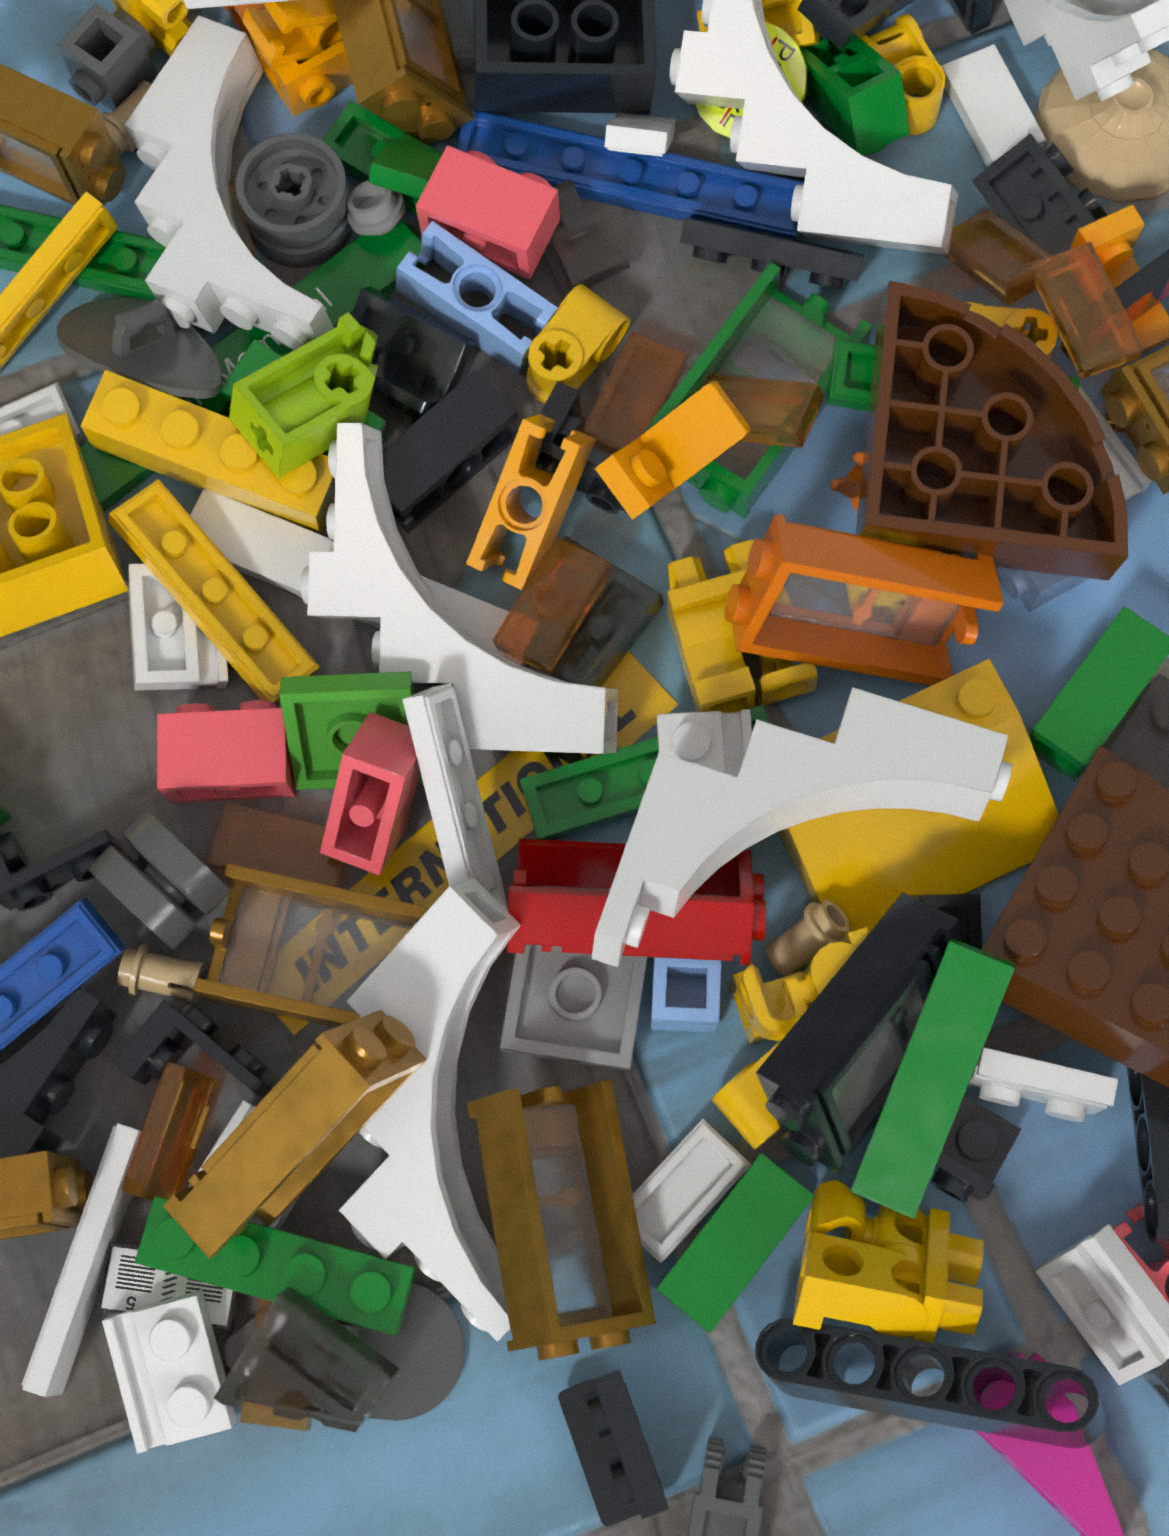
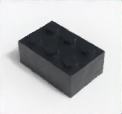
(564, 56)

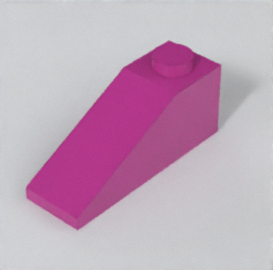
(1059, 1474)

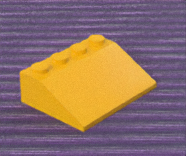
(51, 528)
(876, 854)

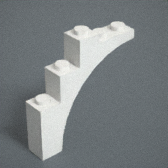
(1094, 39)
(187, 138)
(843, 192)
(376, 579)
(421, 1187)

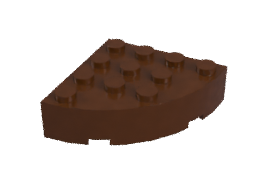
(983, 445)
(1096, 920)

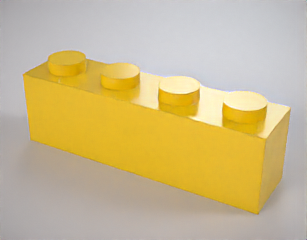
(202, 451)

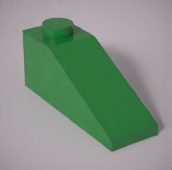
(856, 94)

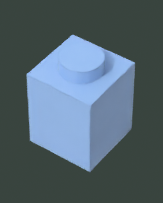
(686, 995)

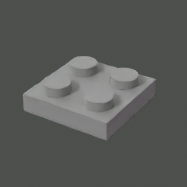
(573, 1007)

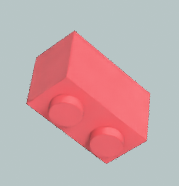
(491, 209)
(223, 753)
(372, 795)

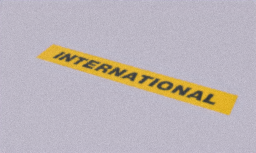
(416, 867)

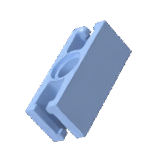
(473, 273)

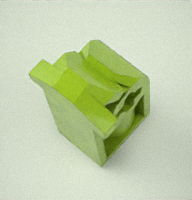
(296, 401)

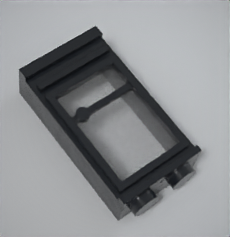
(846, 1048)

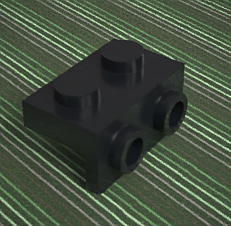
(414, 353)

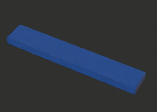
(651, 184)

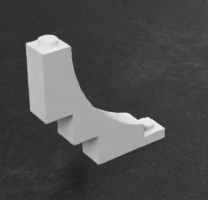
(704, 818)

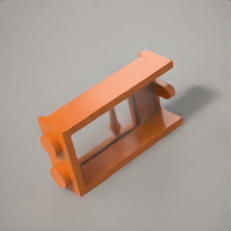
(858, 602)

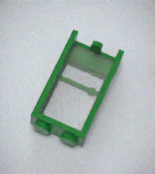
(767, 340)

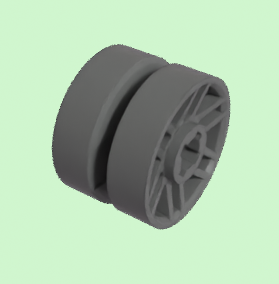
(294, 199)
(159, 880)

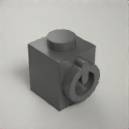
(107, 56)

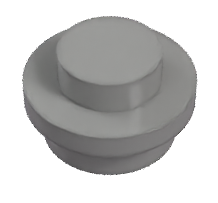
(374, 209)

